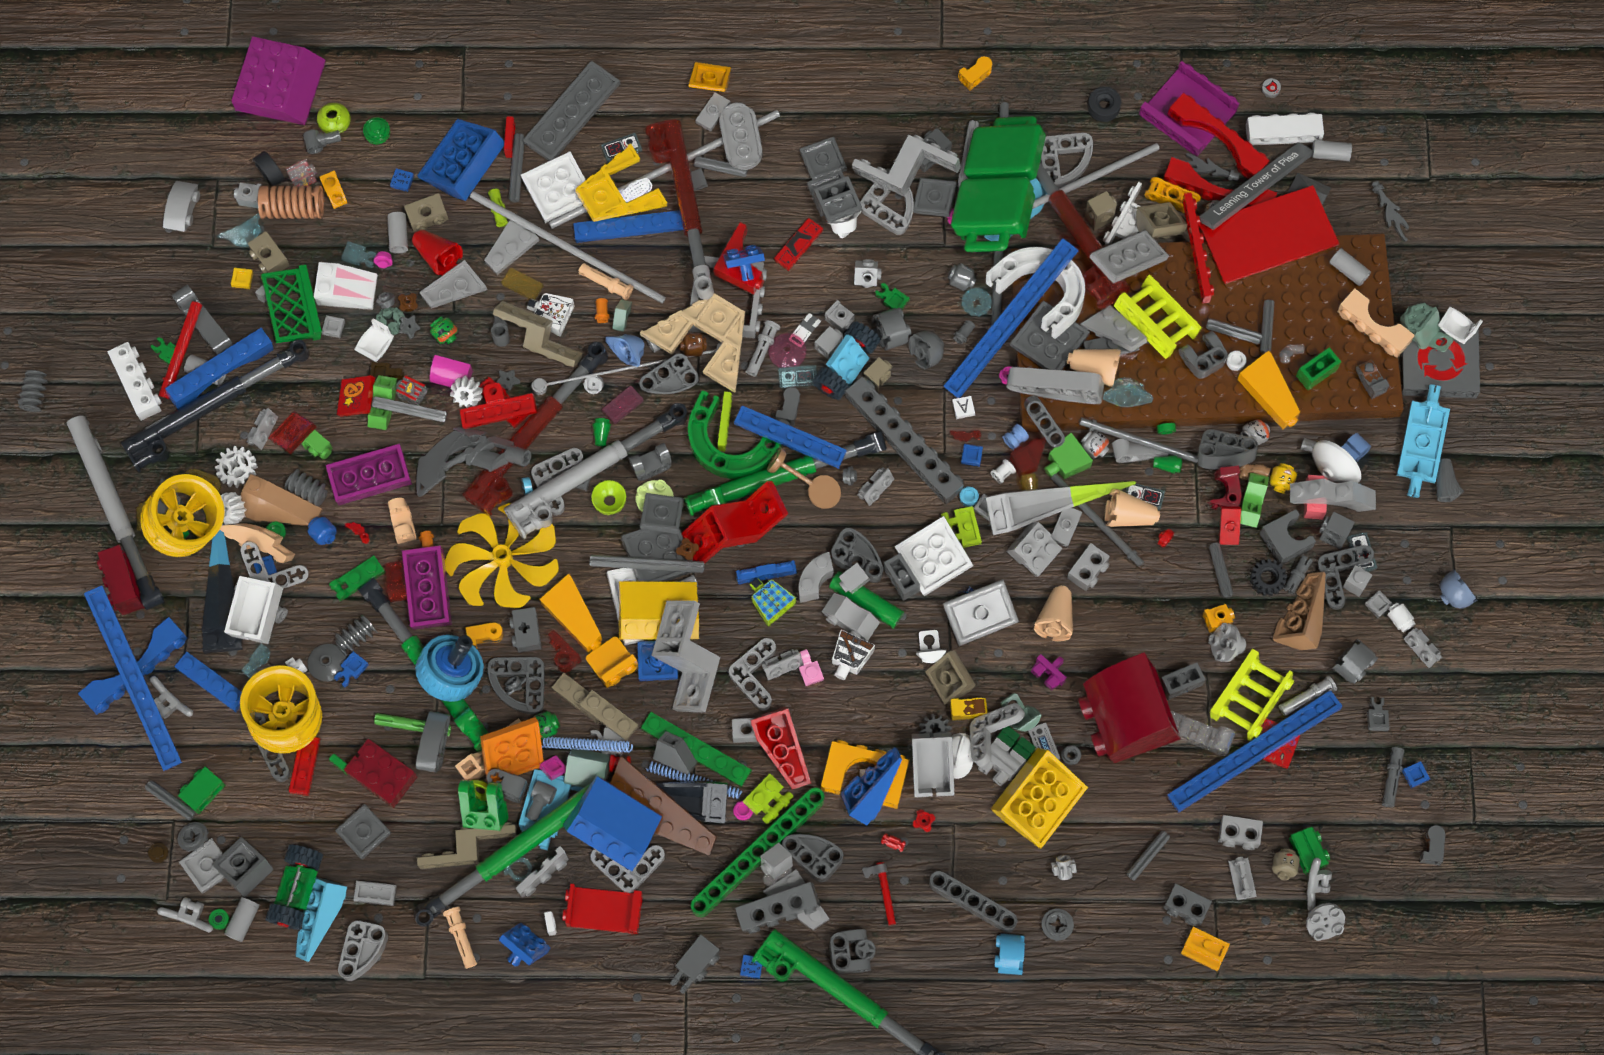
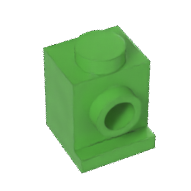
(317, 445)

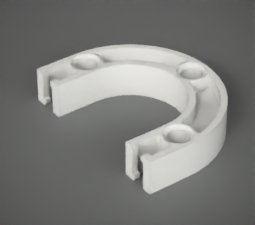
(1027, 262)

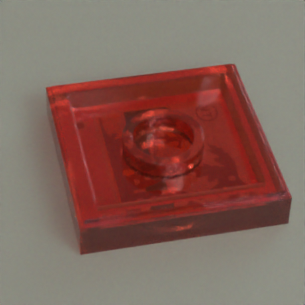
(292, 432)

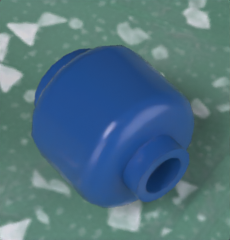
(322, 530)

